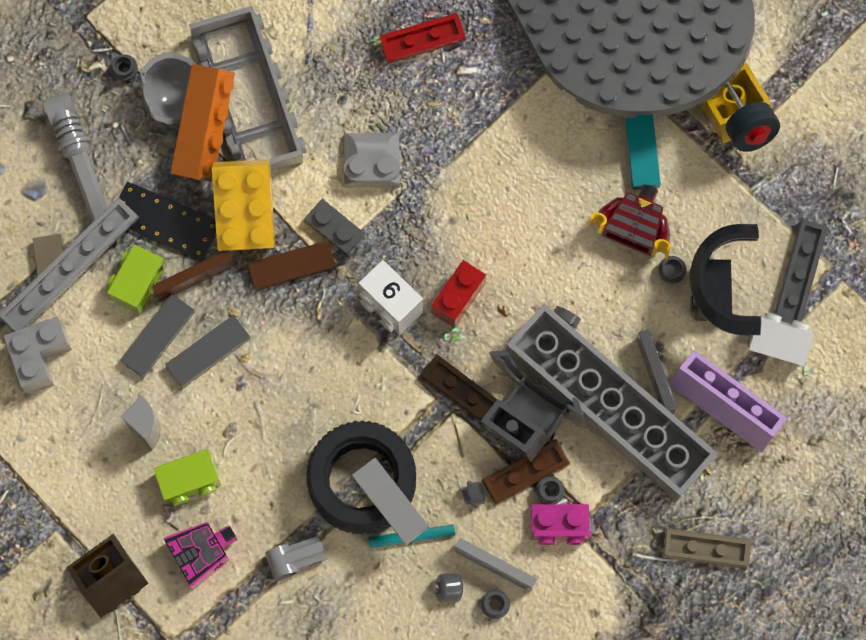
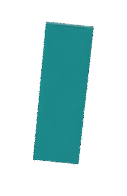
(642, 151)

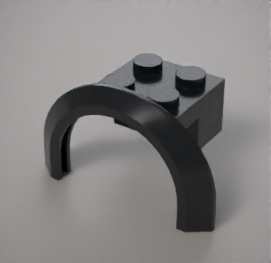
(712, 282)

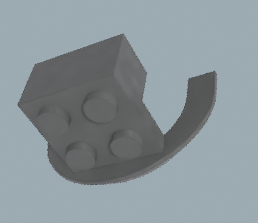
(528, 413)

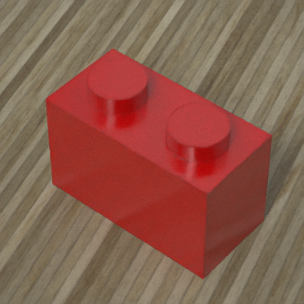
(458, 293)

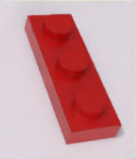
(422, 38)

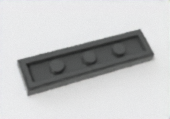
(800, 271)

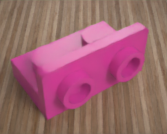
(560, 522)

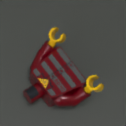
(635, 222)

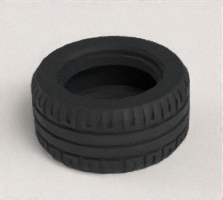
(341, 441)

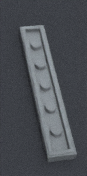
(68, 266)

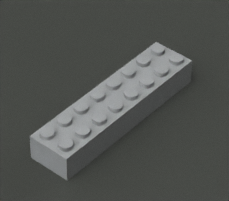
(611, 402)

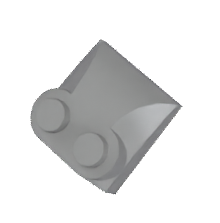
(371, 160)

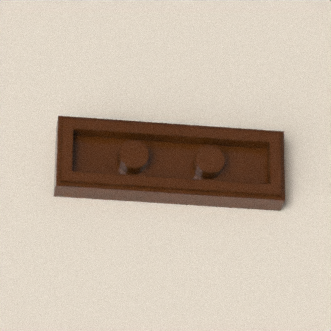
(292, 265)
(193, 275)
(524, 474)

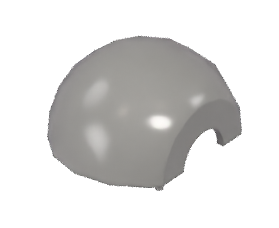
(165, 86)

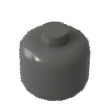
(448, 588)

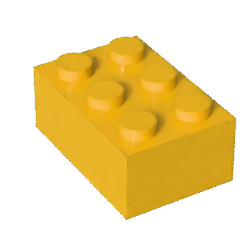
(243, 205)

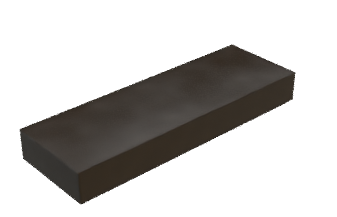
(458, 388)

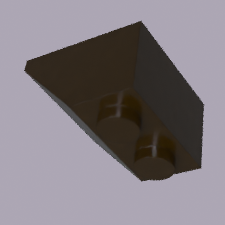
(107, 576)

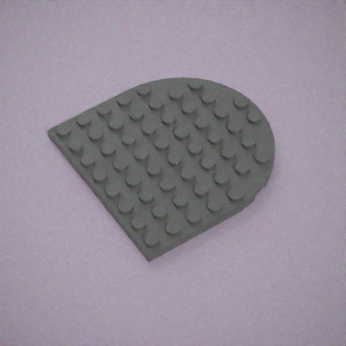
(638, 53)

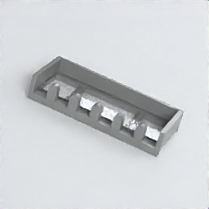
(257, 109)

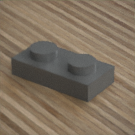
(334, 227)

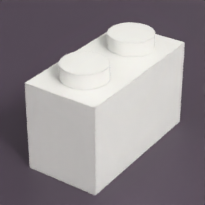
(782, 339)

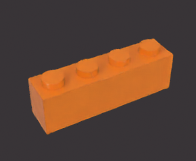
(202, 122)

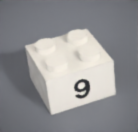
(390, 298)

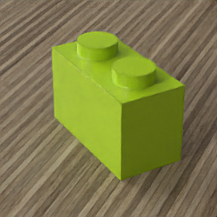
(135, 278)
(187, 477)

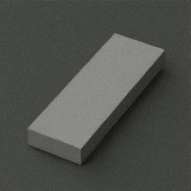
(390, 501)
(495, 565)

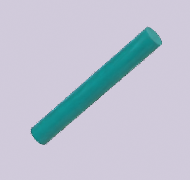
(430, 533)

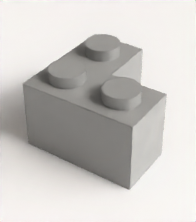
(31, 347)

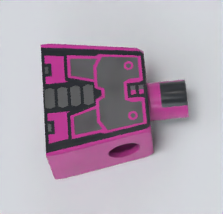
(200, 551)

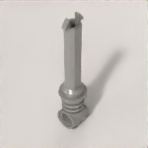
(75, 146)

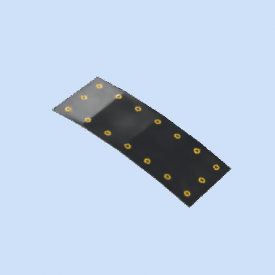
(169, 221)

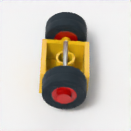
(742, 112)

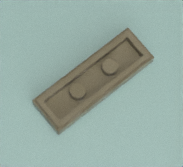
(706, 548)

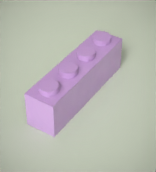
(728, 401)

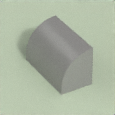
(143, 422)

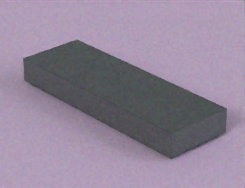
(157, 335)
(208, 351)
(655, 370)

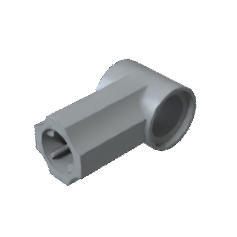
(288, 559)

